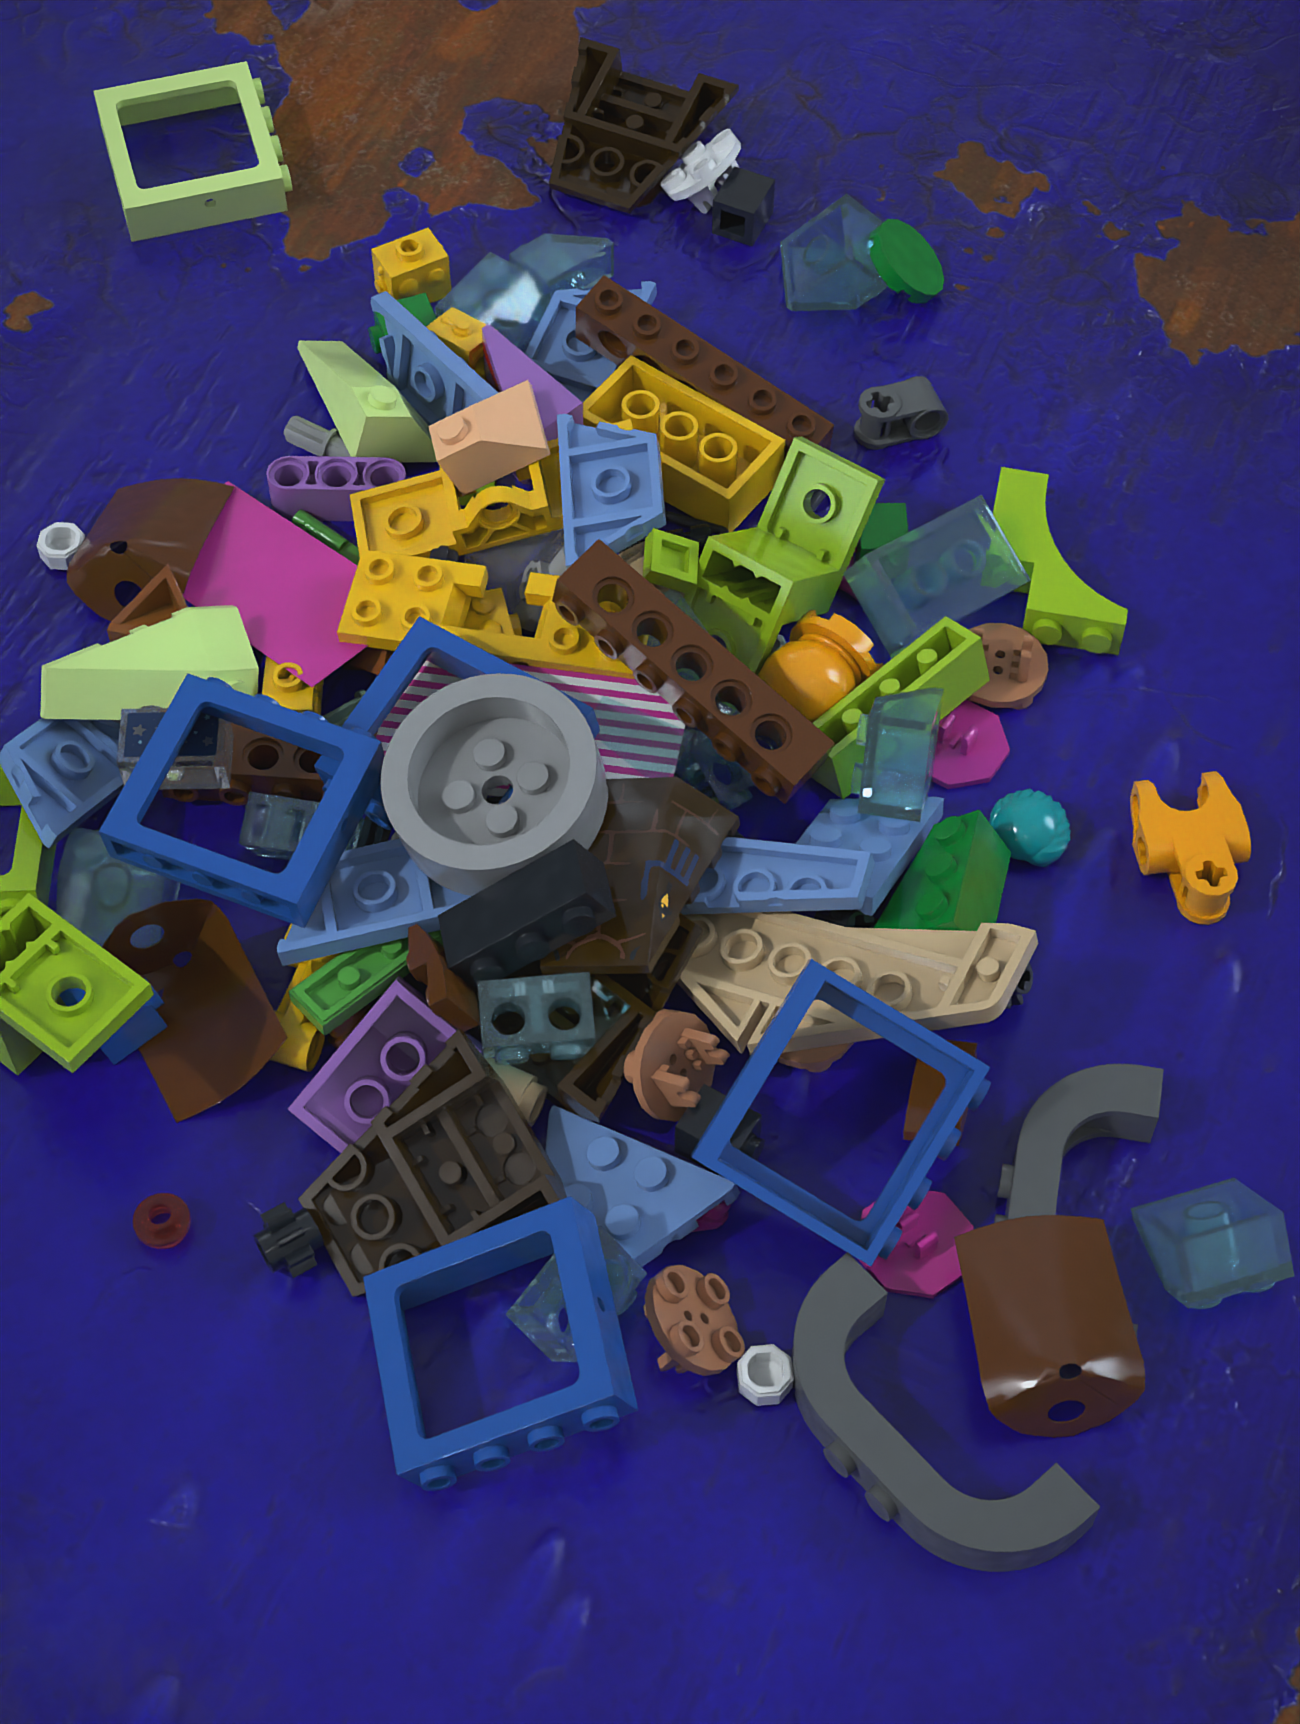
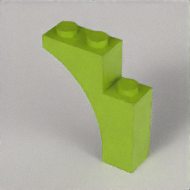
(1058, 602)

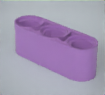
(324, 483)

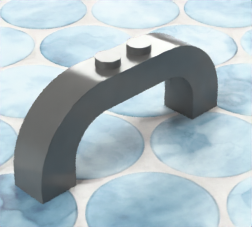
(1082, 1106)
(897, 1479)

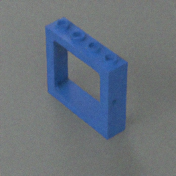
(444, 650)
(299, 886)
(936, 1137)
(590, 1404)

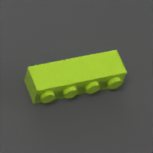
(940, 658)

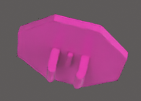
(969, 747)
(926, 1252)

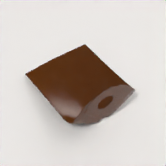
(162, 526)
(213, 1005)
(1044, 1299)

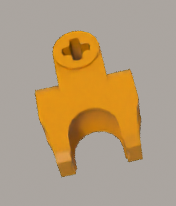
(1192, 845)

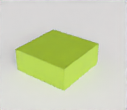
(670, 561)

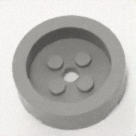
(483, 737)

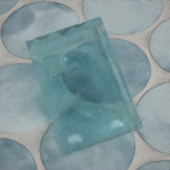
(936, 572)

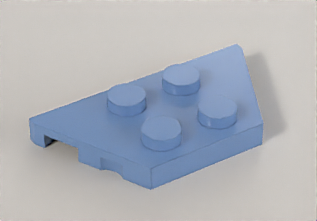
(566, 357)
(424, 367)
(608, 486)
(63, 772)
(888, 839)
(367, 903)
(631, 1187)

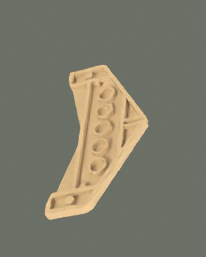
(928, 975)

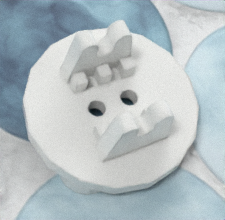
(701, 169)

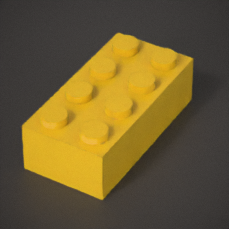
(710, 456)

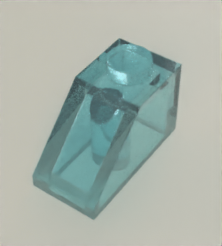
(565, 261)

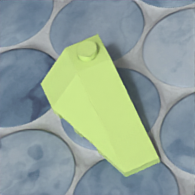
(365, 405)
(150, 665)

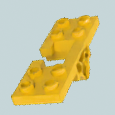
(427, 513)
(398, 588)

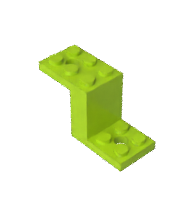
(791, 560)
(40, 961)

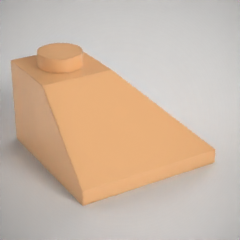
(490, 438)

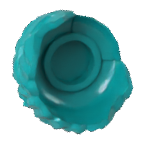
(1031, 826)

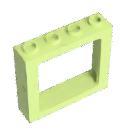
(184, 204)

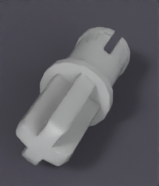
(315, 438)

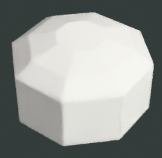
(59, 544)
(765, 1375)

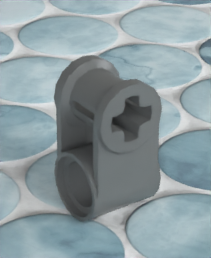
(903, 410)

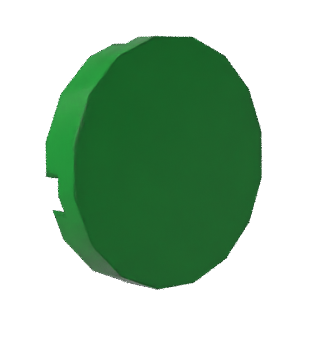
(906, 261)

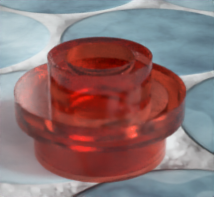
(166, 1234)

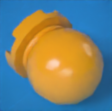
(819, 663)

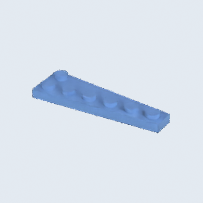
(782, 878)

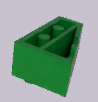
(952, 879)

